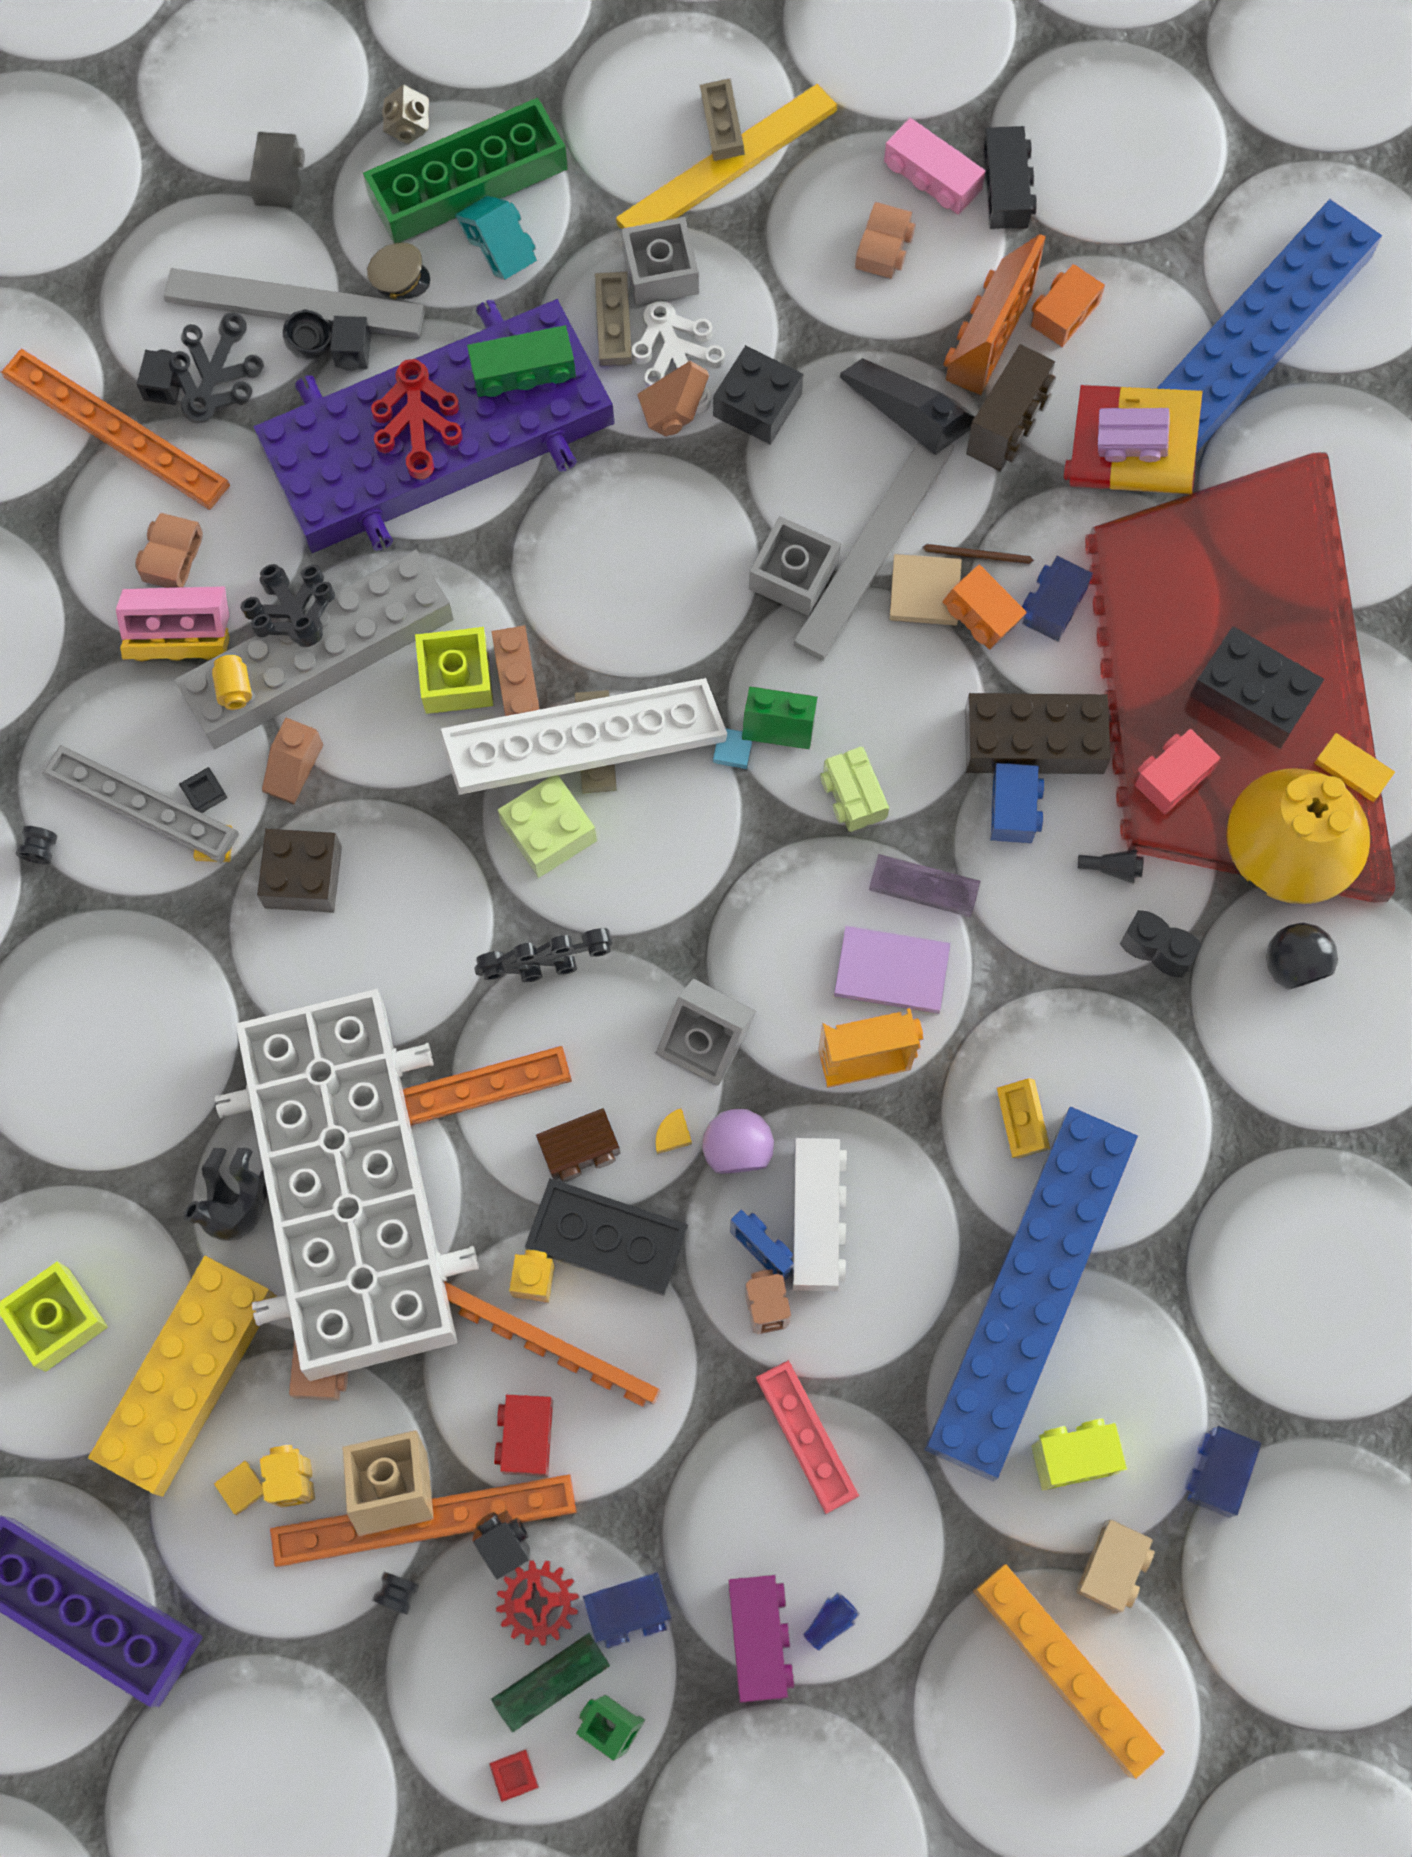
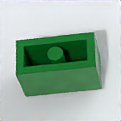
(779, 717)

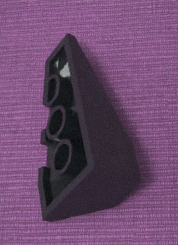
(918, 409)

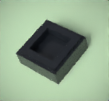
(203, 790)

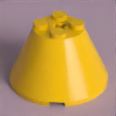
(1298, 835)

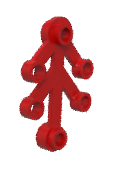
(415, 413)

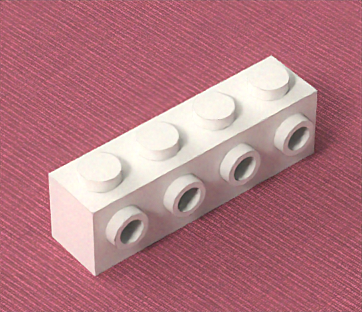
(816, 1215)

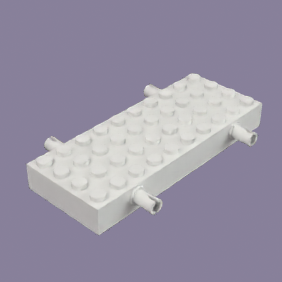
(344, 1186)

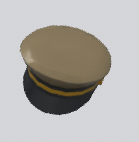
(398, 271)

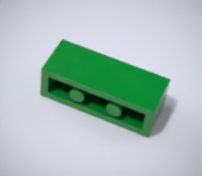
(522, 361)

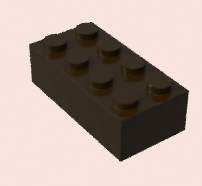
(1038, 730)

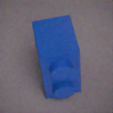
(1015, 803)

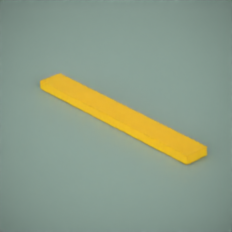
(711, 175)

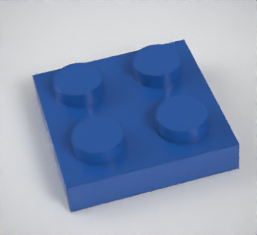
(771, 1255)

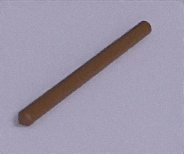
(973, 553)

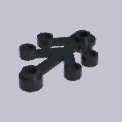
(213, 371)
(304, 629)
(527, 959)

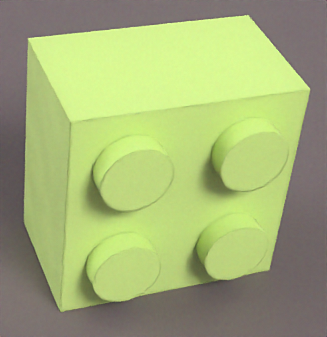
(547, 825)

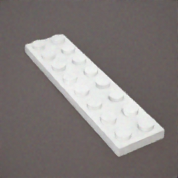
(582, 735)

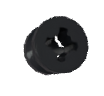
(36, 845)
(395, 1593)

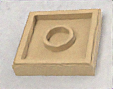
(920, 588)

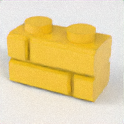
(286, 1477)

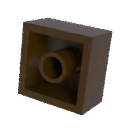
(299, 870)

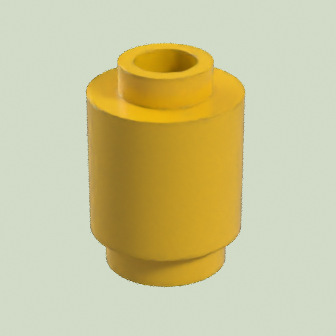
(231, 682)

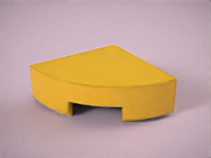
(672, 1133)

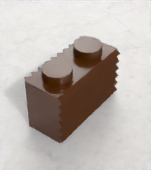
(579, 1145)

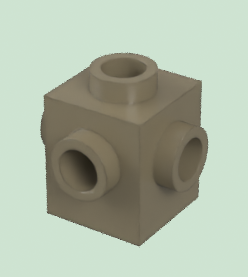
(405, 114)

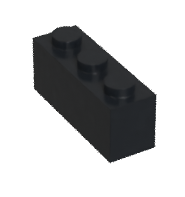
(1008, 177)

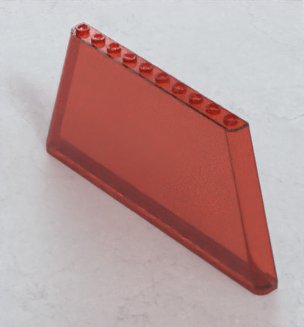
(1168, 592)

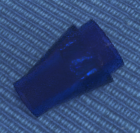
(831, 1621)

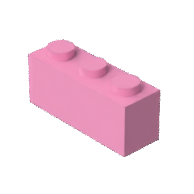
(934, 166)
(172, 613)

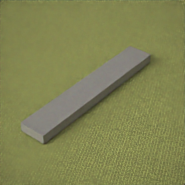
(140, 803)

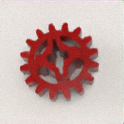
(520, 1605)

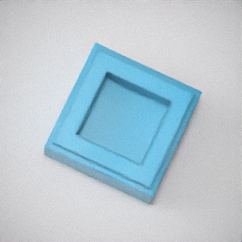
(733, 751)

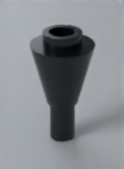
(1121, 865)

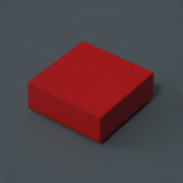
(514, 1775)

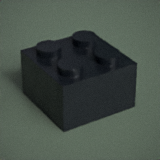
(757, 394)

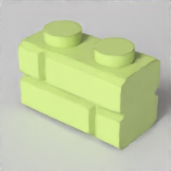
(854, 789)

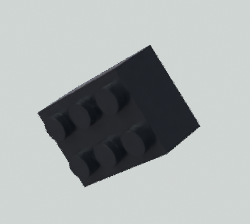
(1256, 687)

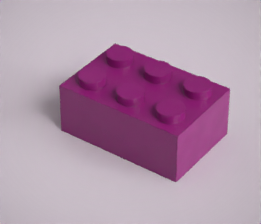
(760, 1638)

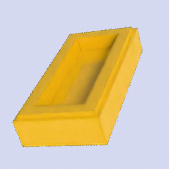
(1354, 767)

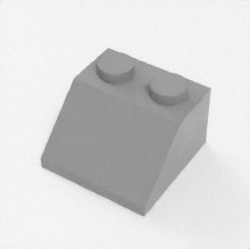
(705, 1031)

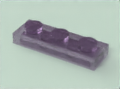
(924, 885)

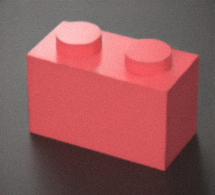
(1176, 770)

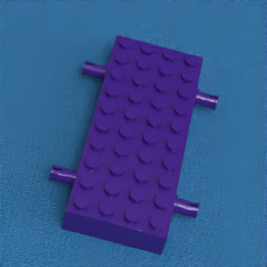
(346, 486)

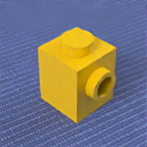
(532, 1276)

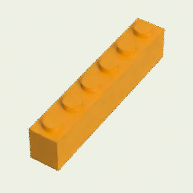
(1068, 1672)

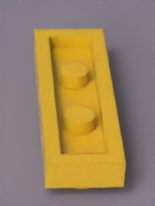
(174, 648)

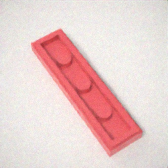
(807, 1437)

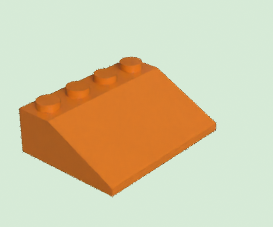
(994, 317)

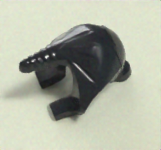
(226, 1213)

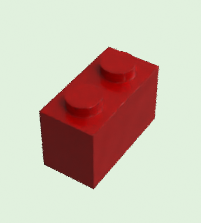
(525, 1435)

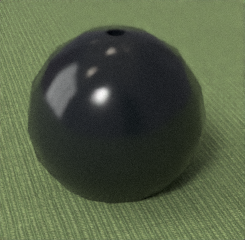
(1301, 955)

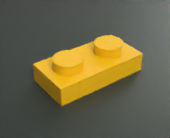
(1023, 1118)

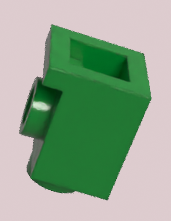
(597, 1732)

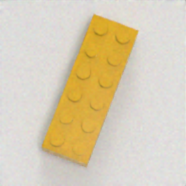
(181, 1378)

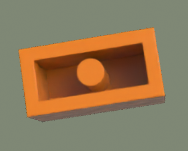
(1067, 304)
(984, 607)

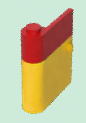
(1169, 474)

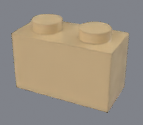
(1115, 1566)

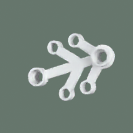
(675, 348)

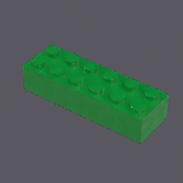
(460, 169)

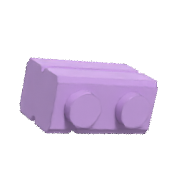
(1133, 433)

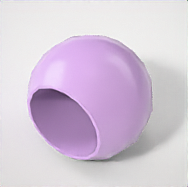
(737, 1142)

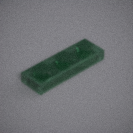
(550, 1682)

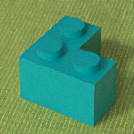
(496, 230)

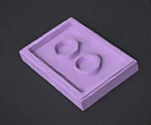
(892, 969)

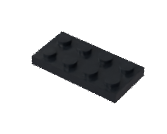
(607, 1237)

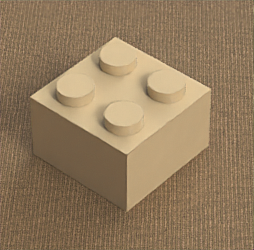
(387, 1483)

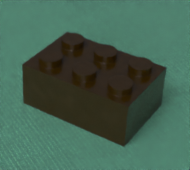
(1011, 408)

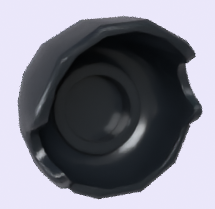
(307, 334)

